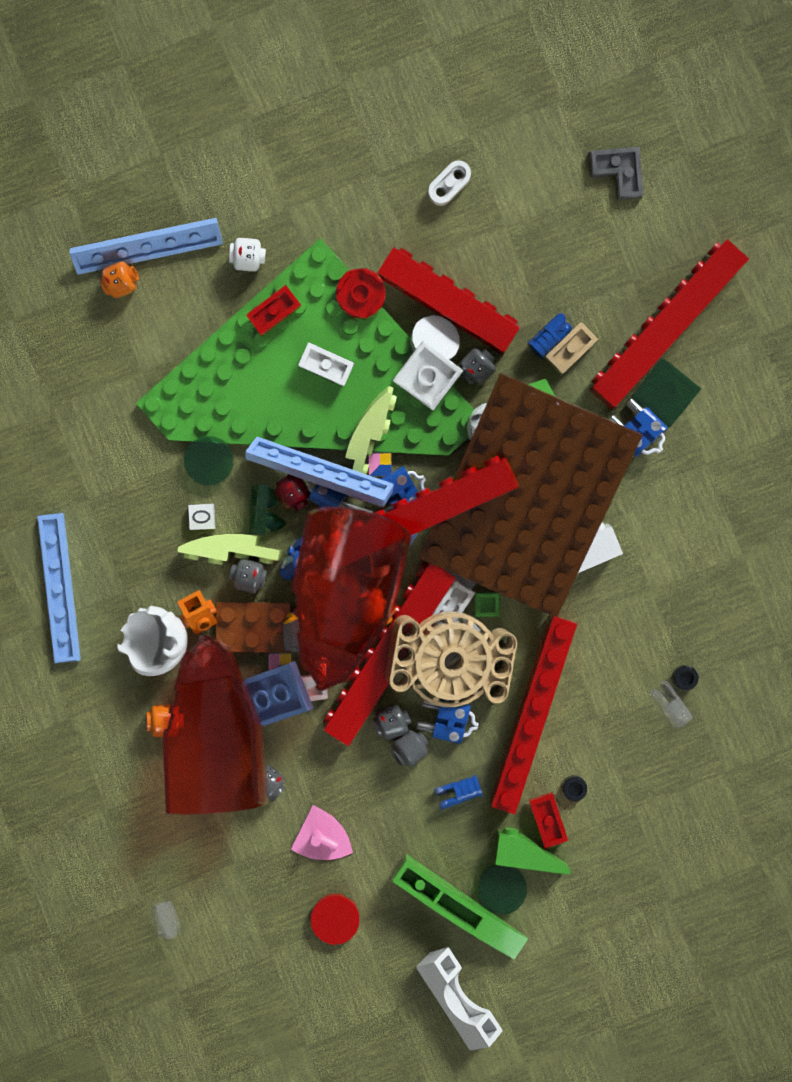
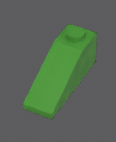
(519, 851)

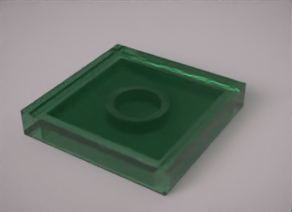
(666, 392)

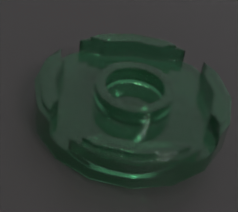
(208, 460)
(502, 889)

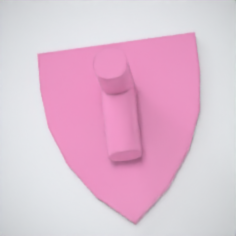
(322, 837)

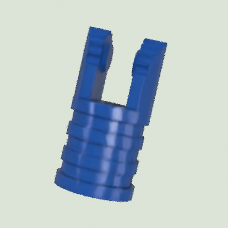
(550, 335)
(464, 790)

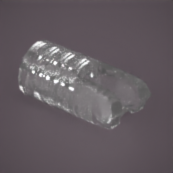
(673, 708)

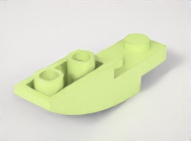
(370, 426)
(219, 548)

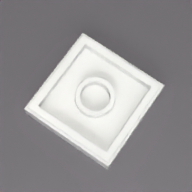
(427, 375)

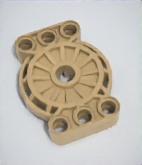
(465, 679)

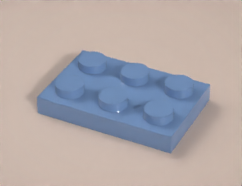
(279, 693)

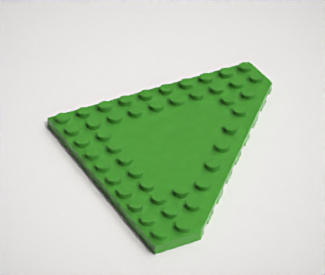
(253, 387)

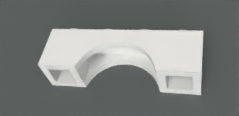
(472, 1022)

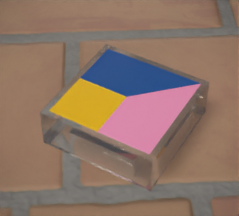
(379, 464)
(278, 659)

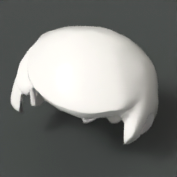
(153, 640)

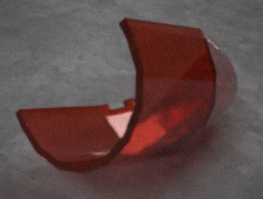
(345, 588)
(213, 737)

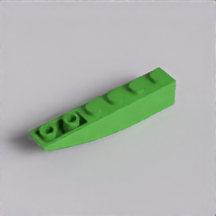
(457, 907)

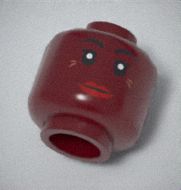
(292, 492)

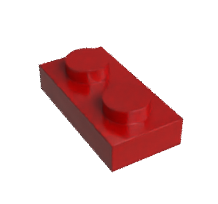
(273, 310)
(548, 820)

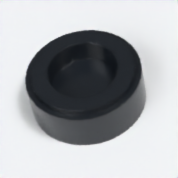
(685, 677)
(574, 788)

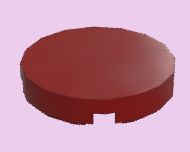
(360, 293)
(335, 919)

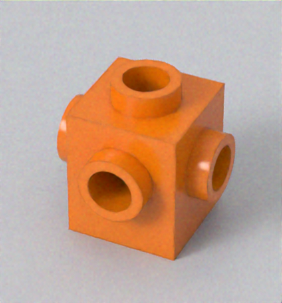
(197, 612)

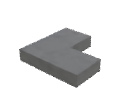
(624, 165)

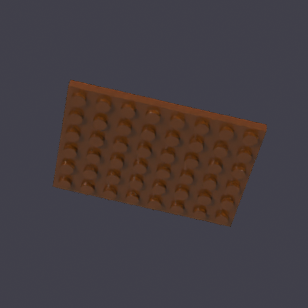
(540, 532)

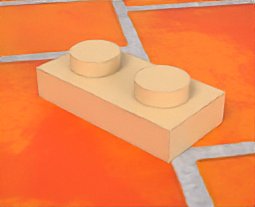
(571, 348)

